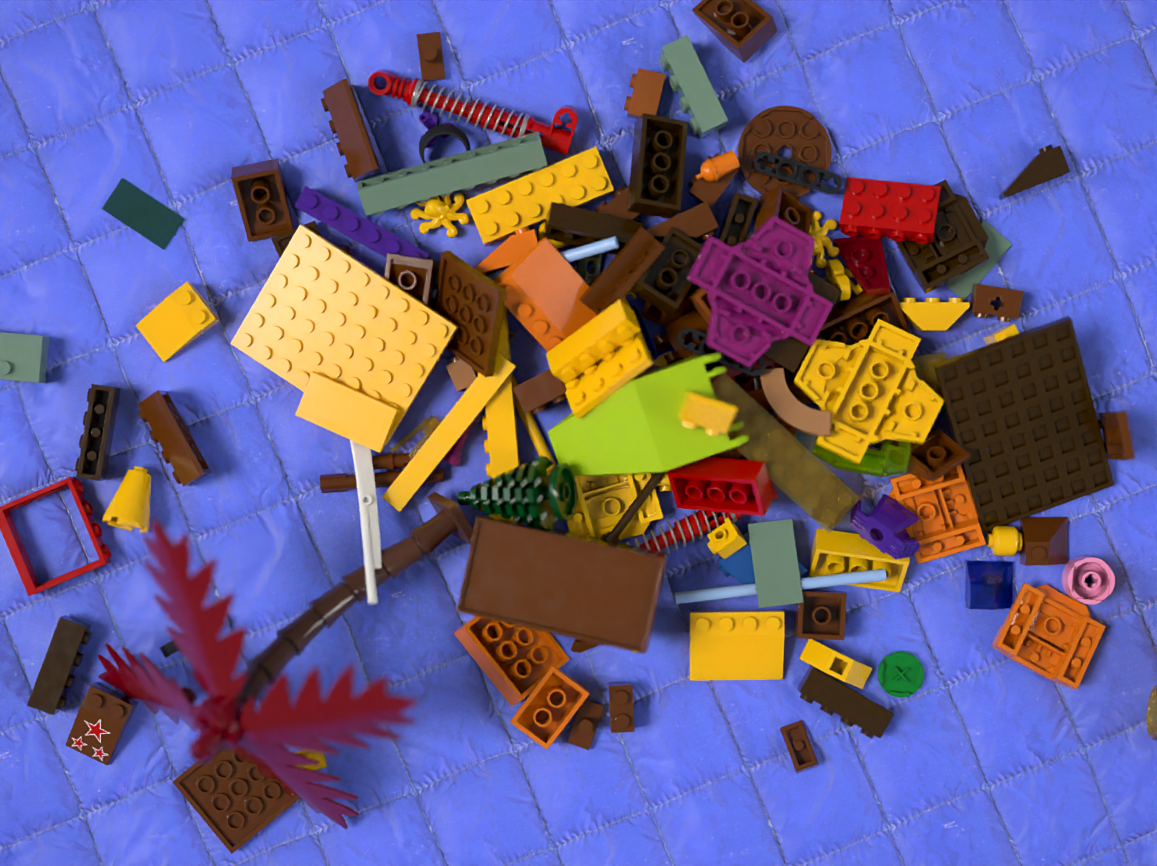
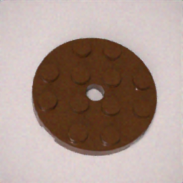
(783, 128)

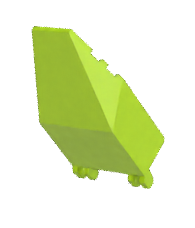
(640, 427)

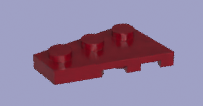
(866, 263)

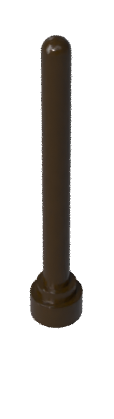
(633, 508)

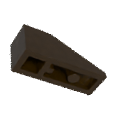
(1040, 169)

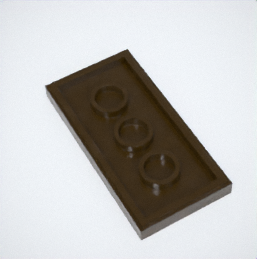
(790, 351)

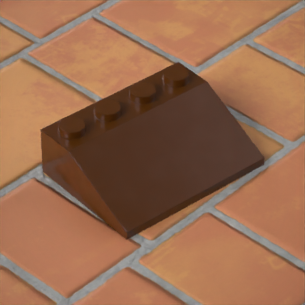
(855, 318)

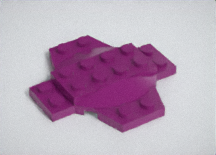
(760, 291)

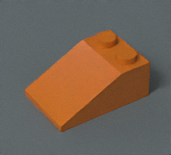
(508, 251)

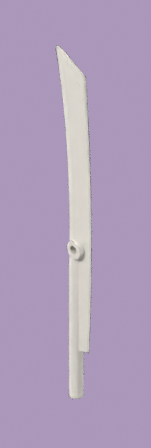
(368, 515)

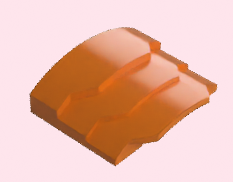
(944, 512)
(1049, 635)

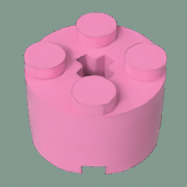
(1090, 592)

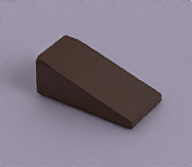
(799, 746)

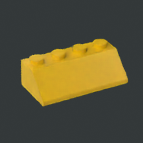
(848, 552)

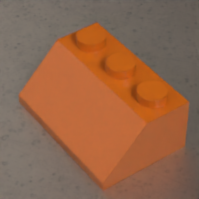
(550, 707)

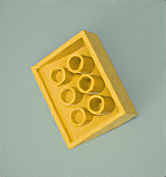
(736, 644)

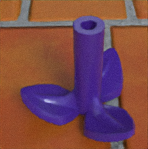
(429, 121)

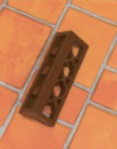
(622, 272)

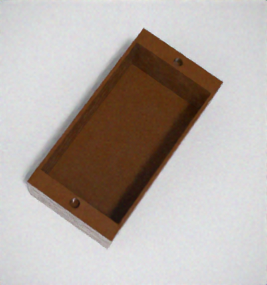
(563, 583)

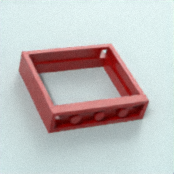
(17, 548)

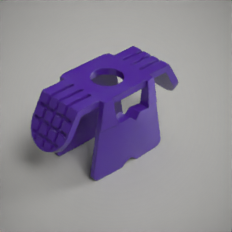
(885, 527)

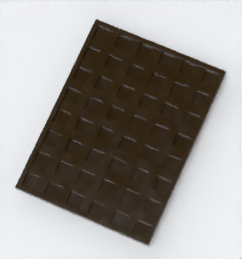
(1025, 423)

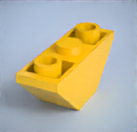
(932, 313)
(835, 663)

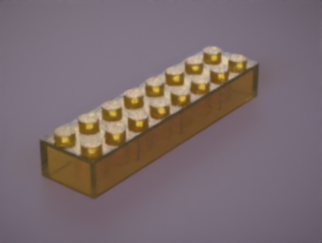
(787, 461)

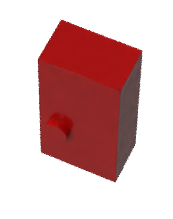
(722, 486)

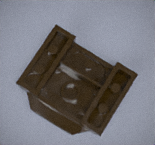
(956, 246)

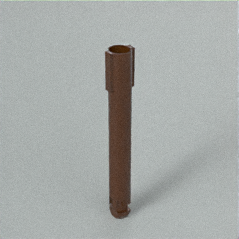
(343, 482)

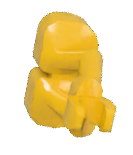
(838, 277)

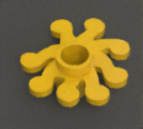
(442, 214)
(821, 239)

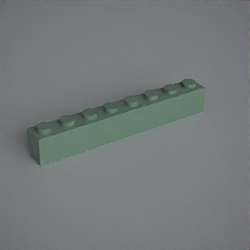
(452, 174)

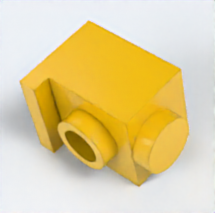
(726, 539)

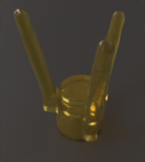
(429, 427)

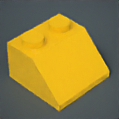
(707, 413)

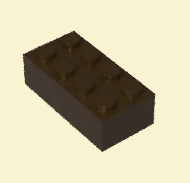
(657, 166)

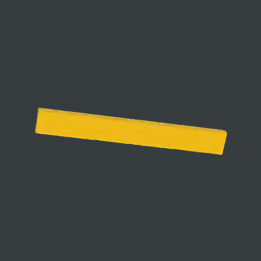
(447, 434)

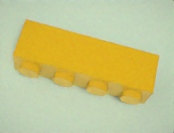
(593, 342)

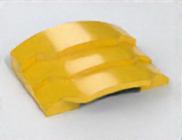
(606, 499)

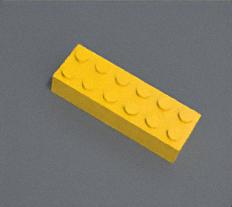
(528, 199)

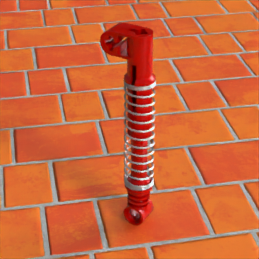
(478, 113)
(689, 529)

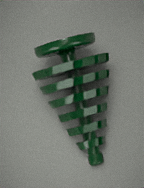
(527, 494)

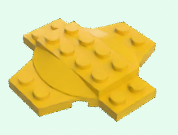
(869, 391)

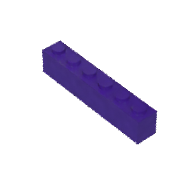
(355, 226)

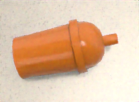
(718, 166)

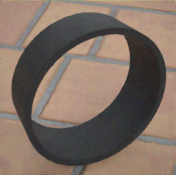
(442, 129)

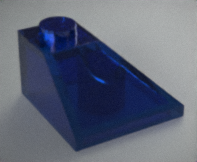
(989, 584)

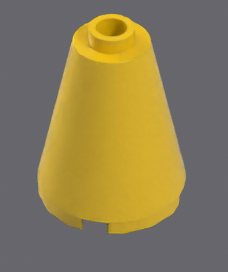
(131, 502)

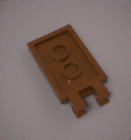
(690, 320)
(1116, 435)

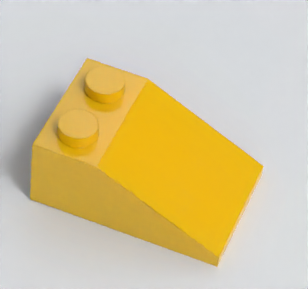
(177, 321)

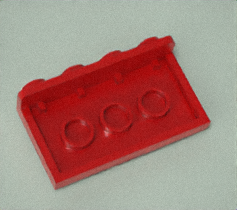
(889, 210)

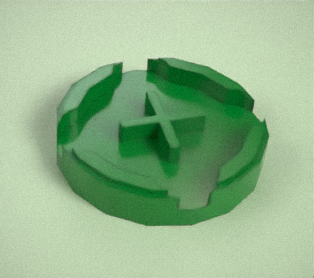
(900, 674)

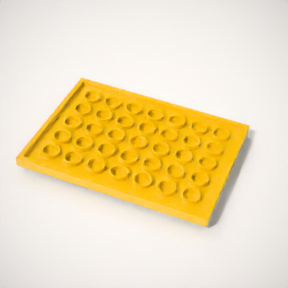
(344, 323)

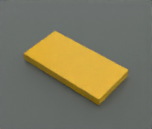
(347, 412)

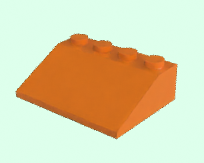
(545, 294)
(511, 654)

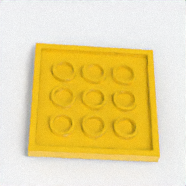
(608, 374)

